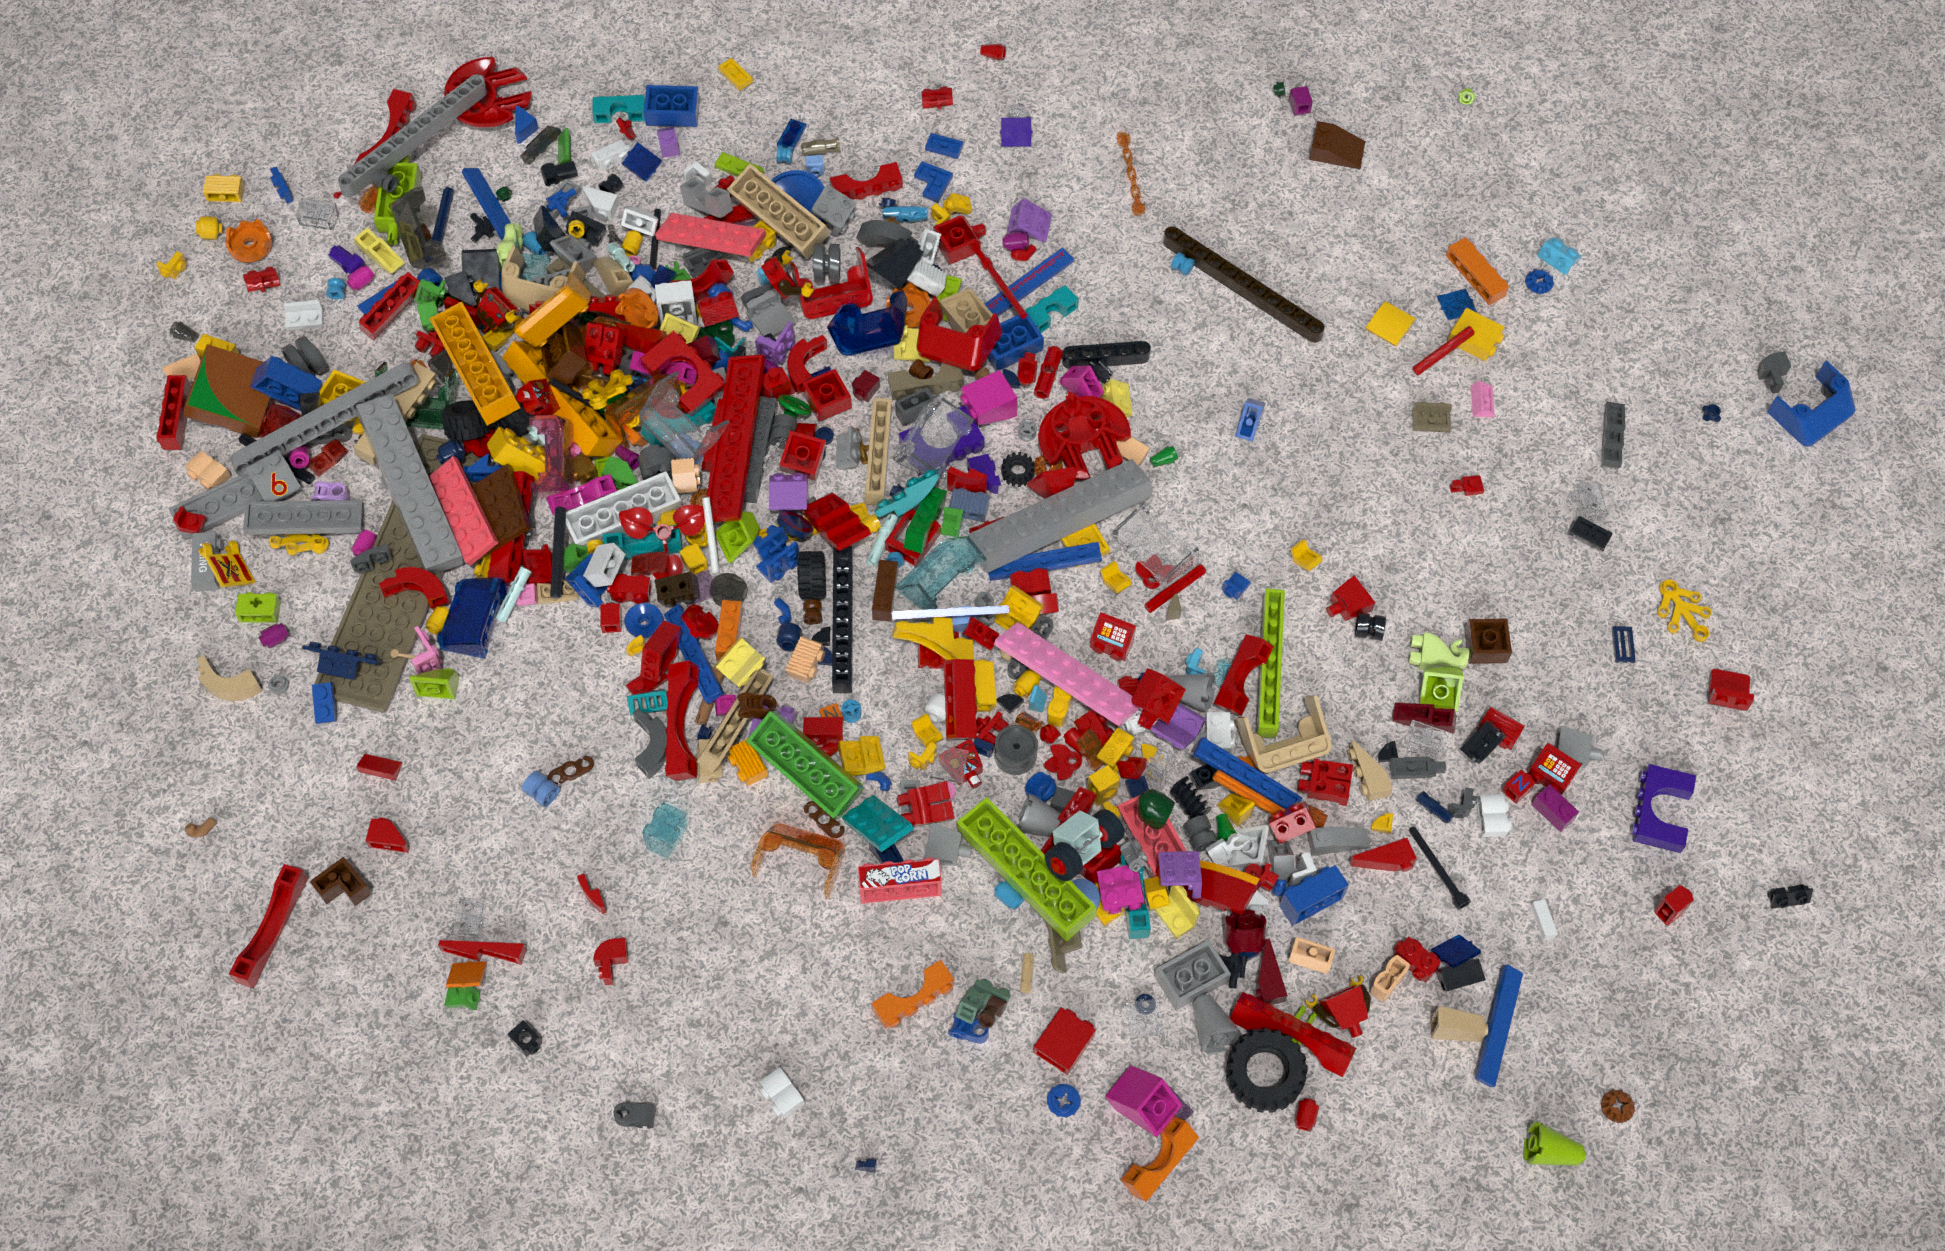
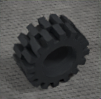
(1013, 460)

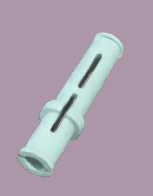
(618, 254)
(879, 544)
(513, 594)

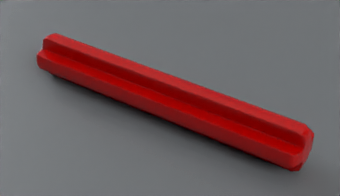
(1443, 350)
(1175, 588)

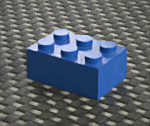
(671, 105)
(1017, 338)
(284, 381)
(1313, 894)

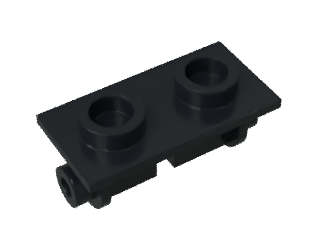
(1797, 895)

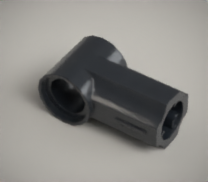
(554, 173)

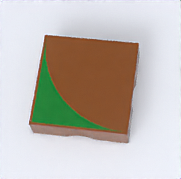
(224, 394)

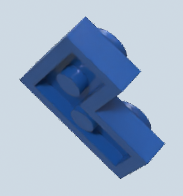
(937, 180)

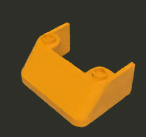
(553, 312)

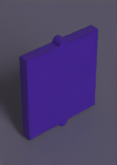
(1016, 132)

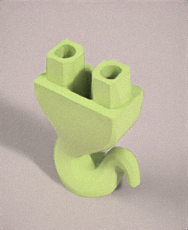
(512, 236)
(1436, 653)

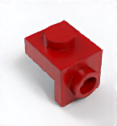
(1132, 768)

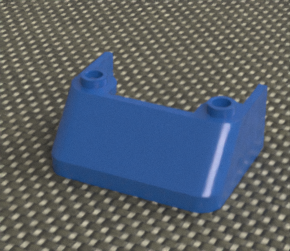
(1812, 425)

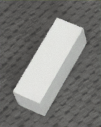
(1544, 919)

